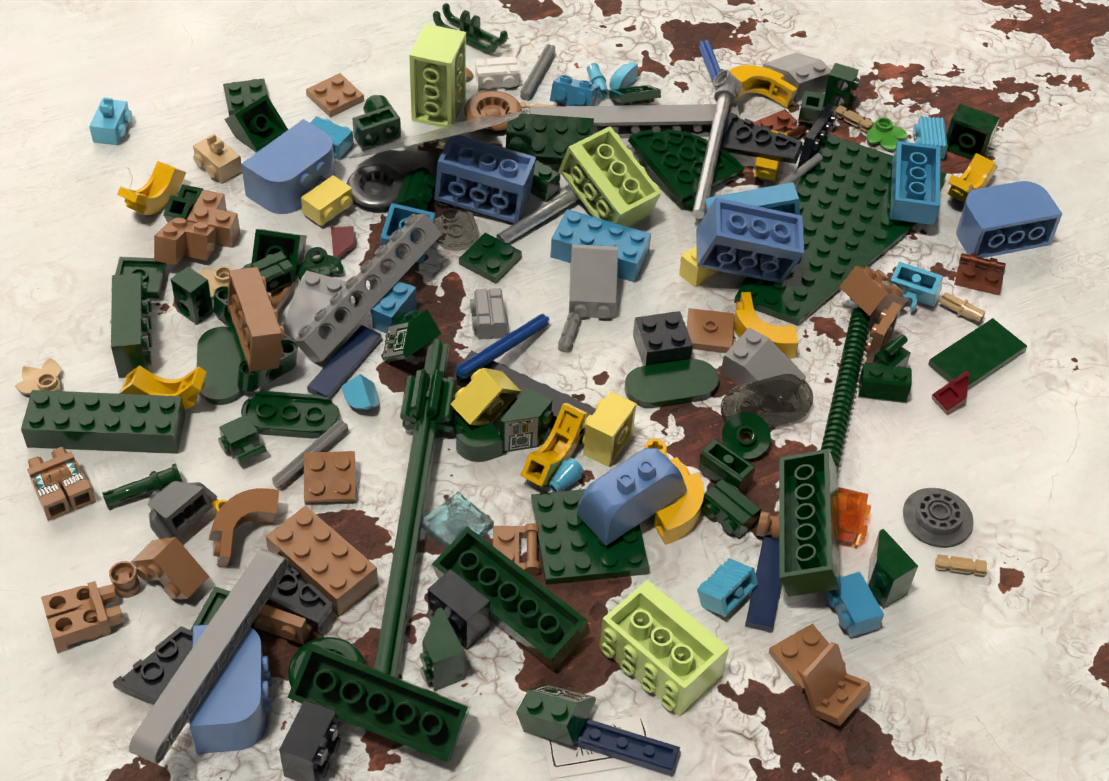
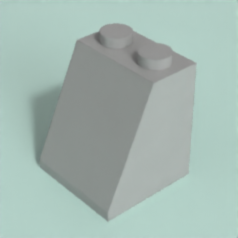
(593, 281)

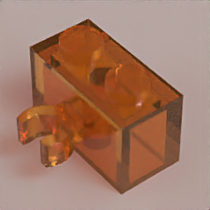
(851, 516)

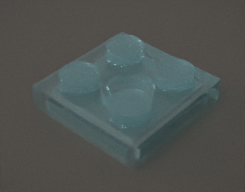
(453, 517)

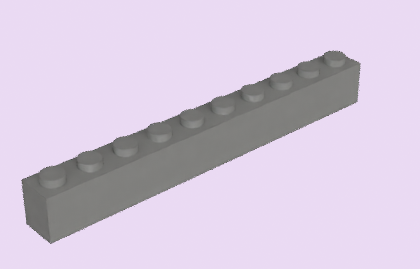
(638, 118)

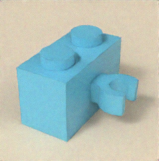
(110, 121)
(917, 284)

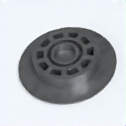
(375, 185)
(939, 510)

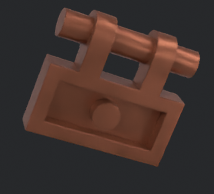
(782, 122)
(978, 278)

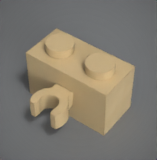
(217, 158)

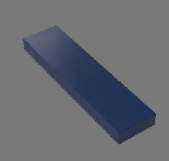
(344, 362)
(765, 594)
(628, 747)

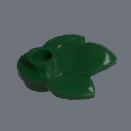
(324, 265)

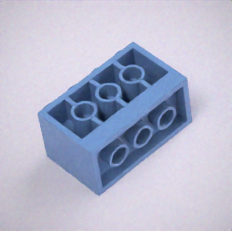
(484, 178)
(749, 240)

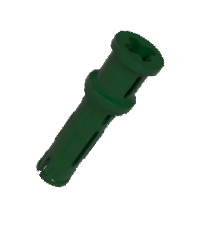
(135, 489)

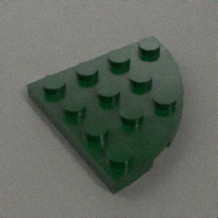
(679, 160)

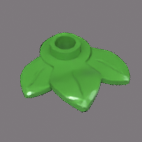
(885, 134)

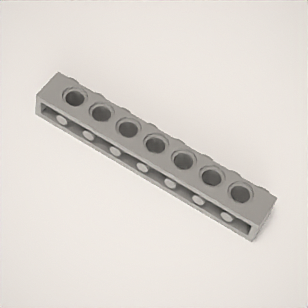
(424, 234)

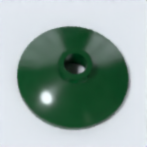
(746, 424)

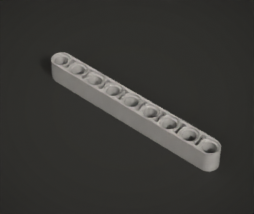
(208, 657)

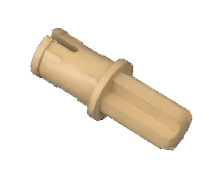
(962, 307)

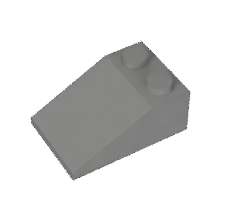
(801, 72)
(310, 296)
(756, 358)

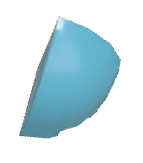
(624, 76)
(360, 393)

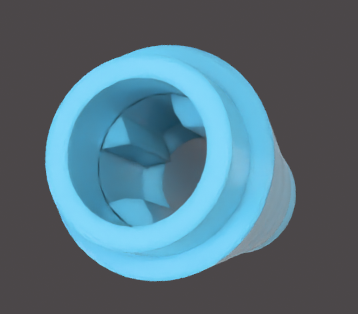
(566, 475)

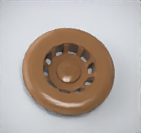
(491, 104)

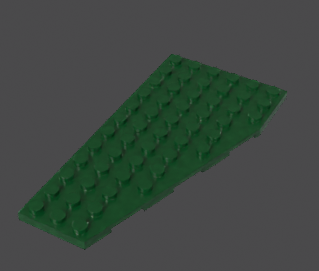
(844, 226)

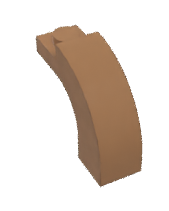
(244, 507)

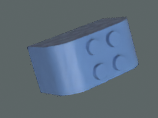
(289, 168)
(1007, 219)
(237, 702)

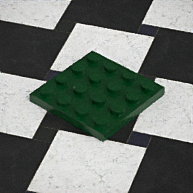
(572, 549)

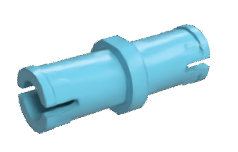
(598, 79)

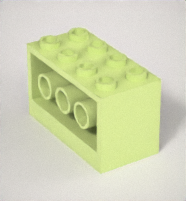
(438, 75)
(609, 179)
(663, 647)

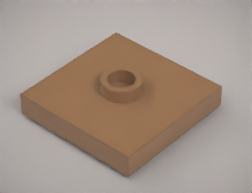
(710, 329)

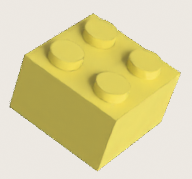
(485, 397)
(609, 428)

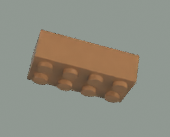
(255, 319)
(324, 559)

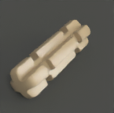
(853, 118)
(960, 564)

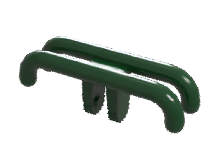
(472, 29)

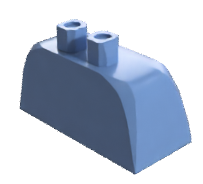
(630, 494)

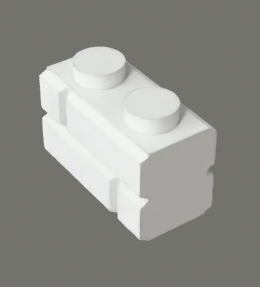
(496, 73)

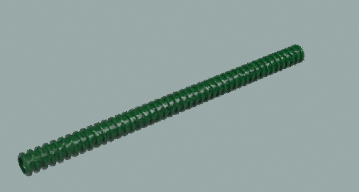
(846, 384)

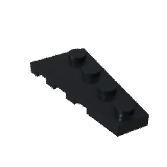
(817, 134)
(751, 140)

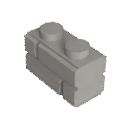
(489, 313)

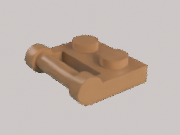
(507, 542)

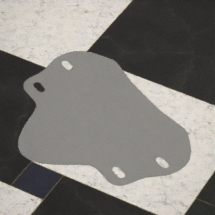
(447, 131)

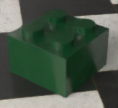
(971, 132)

